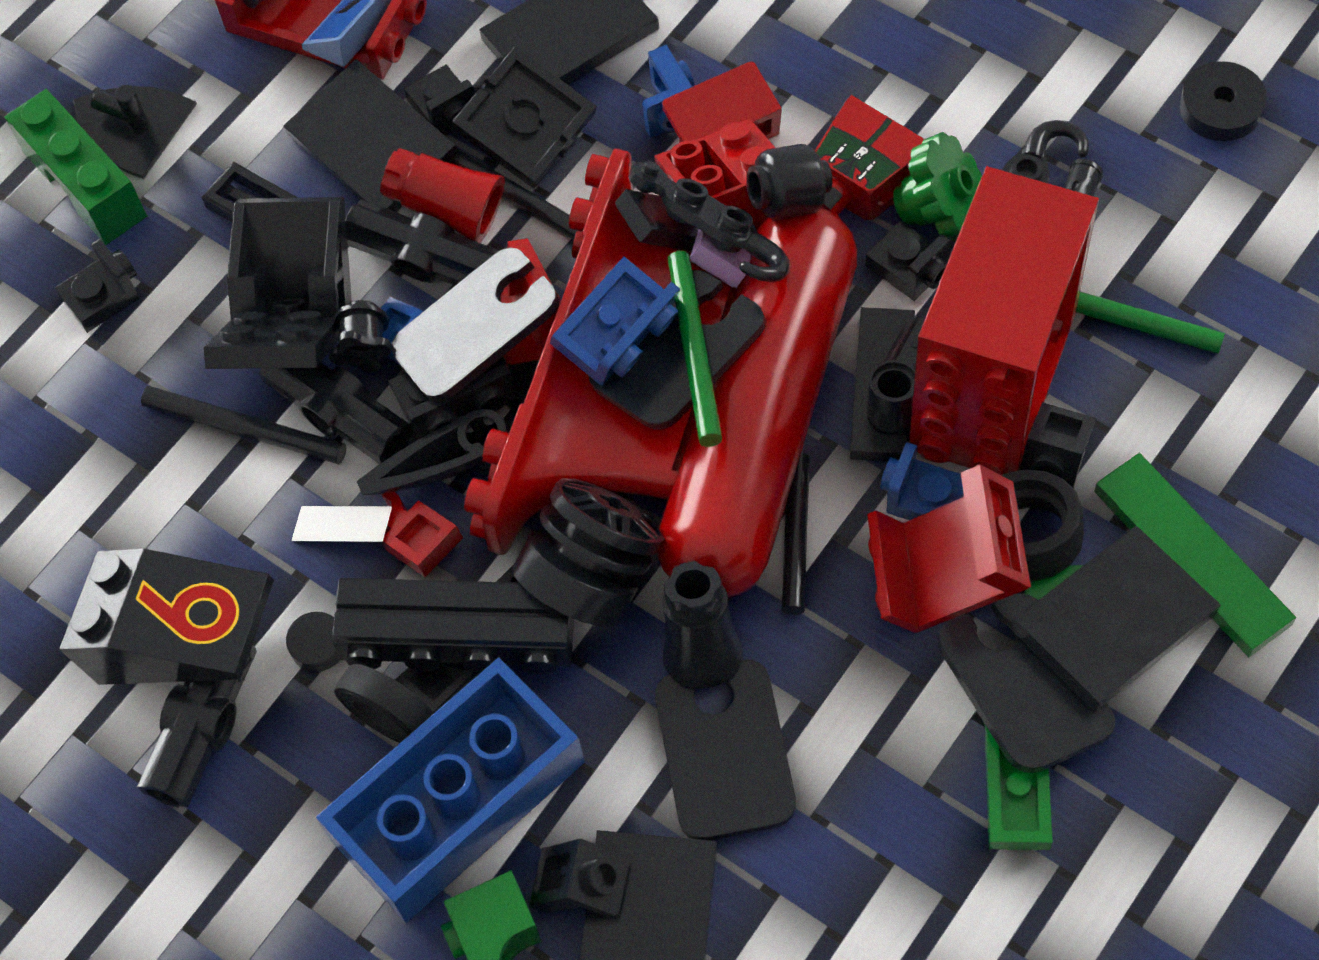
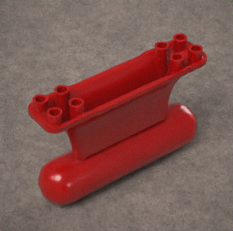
(719, 497)

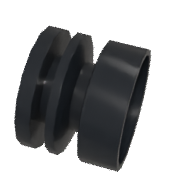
(588, 553)

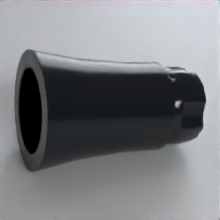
(699, 631)

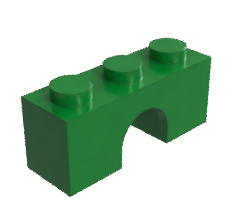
(83, 170)
(490, 921)

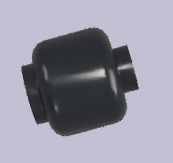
(788, 182)

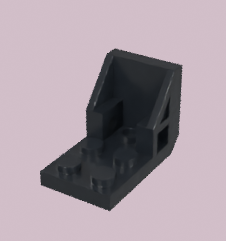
(283, 283)

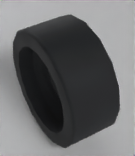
(1055, 495)

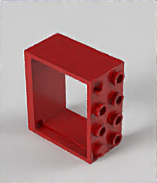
(999, 321)

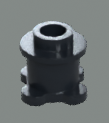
(361, 336)

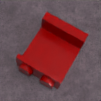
(950, 556)

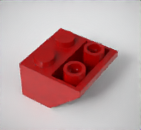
(720, 163)

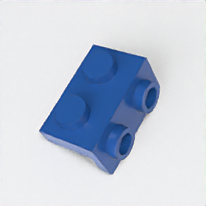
(614, 320)

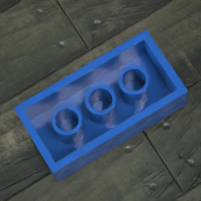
(452, 789)

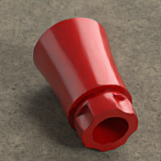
(449, 192)

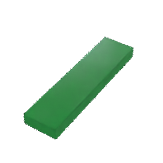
(1146, 500)

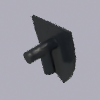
(133, 123)

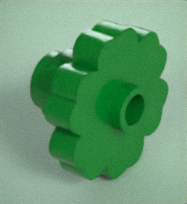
(939, 185)

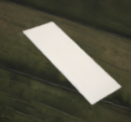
(342, 523)

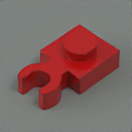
(418, 535)

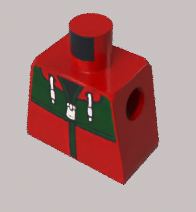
(866, 159)

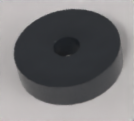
(1217, 119)

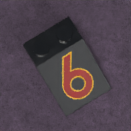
(164, 618)

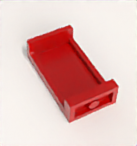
(291, 22)

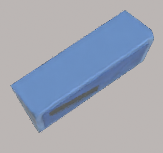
(345, 30)

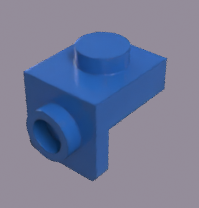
(668, 79)

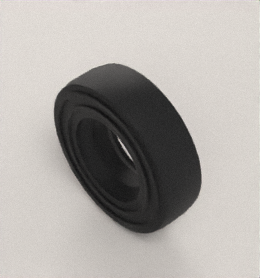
(381, 702)

